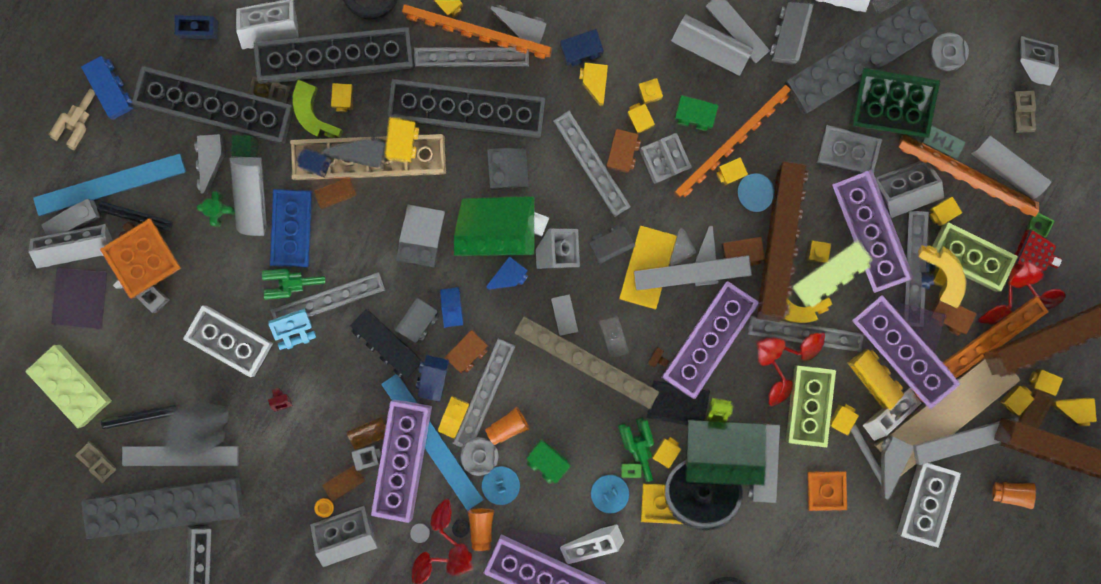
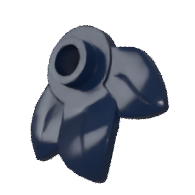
(927, 277)

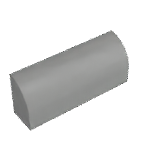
(712, 44)
(1010, 167)
(248, 195)

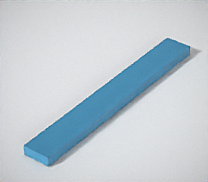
(110, 184)
(438, 450)

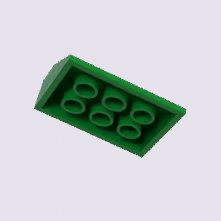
(495, 227)

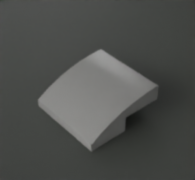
(665, 158)

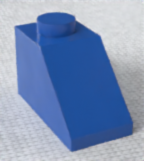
(508, 275)
(451, 307)

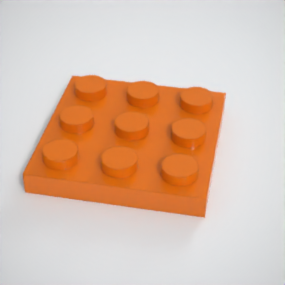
(140, 258)

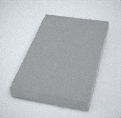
(848, 150)

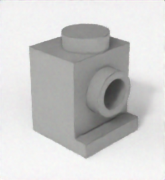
(153, 305)
(360, 460)

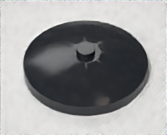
(701, 503)

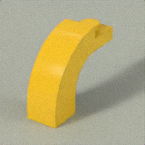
(955, 284)
(807, 314)

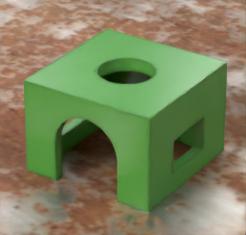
(1046, 224)
(631, 466)

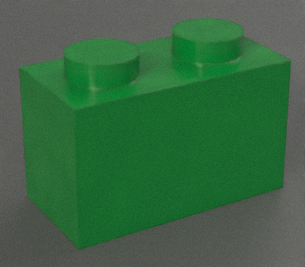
(696, 113)

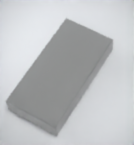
(564, 315)

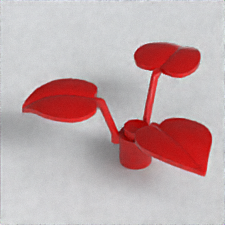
(1020, 277)
(772, 349)
(459, 557)

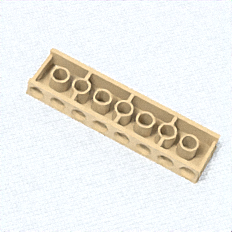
(428, 161)
(971, 397)

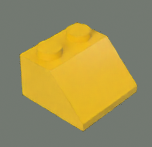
(401, 140)

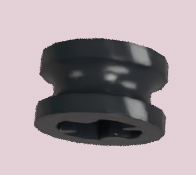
(455, 525)

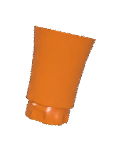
(507, 426)
(1015, 493)
(481, 528)

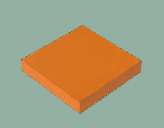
(827, 490)

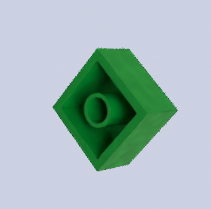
(547, 461)

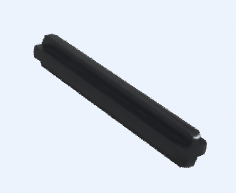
(133, 215)
(137, 417)

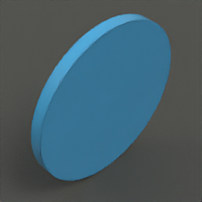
(756, 192)
(501, 485)
(610, 494)

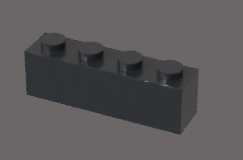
(386, 344)

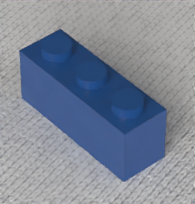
(108, 87)

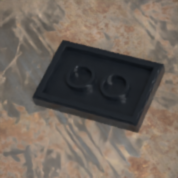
(677, 407)

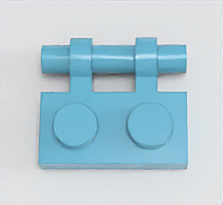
(291, 324)

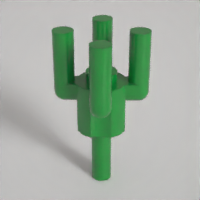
(214, 208)
(288, 283)
(639, 445)

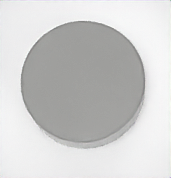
(420, 532)

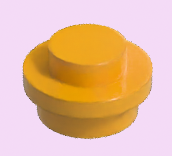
(324, 507)

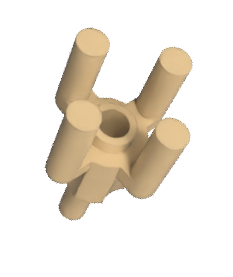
(73, 121)

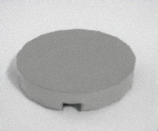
(949, 51)
(479, 456)

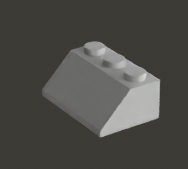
(791, 33)
(910, 188)
(343, 536)

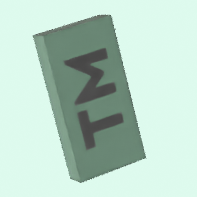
(944, 143)

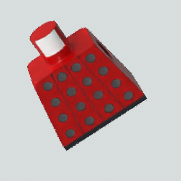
(1037, 251)

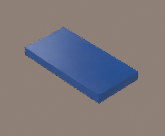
(291, 228)

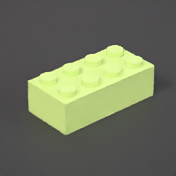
(980, 259)
(831, 274)
(68, 386)
(810, 406)

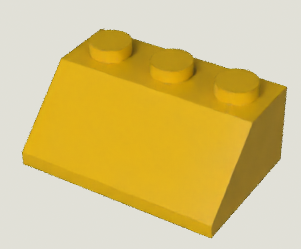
(876, 378)

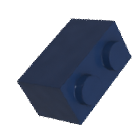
(196, 27)
(581, 48)
(313, 162)
(432, 378)

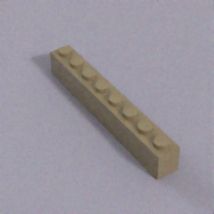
(586, 362)

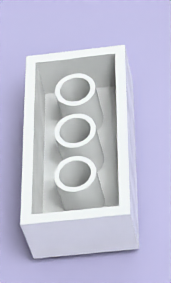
(228, 341)
(928, 504)

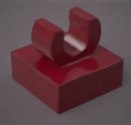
(279, 401)

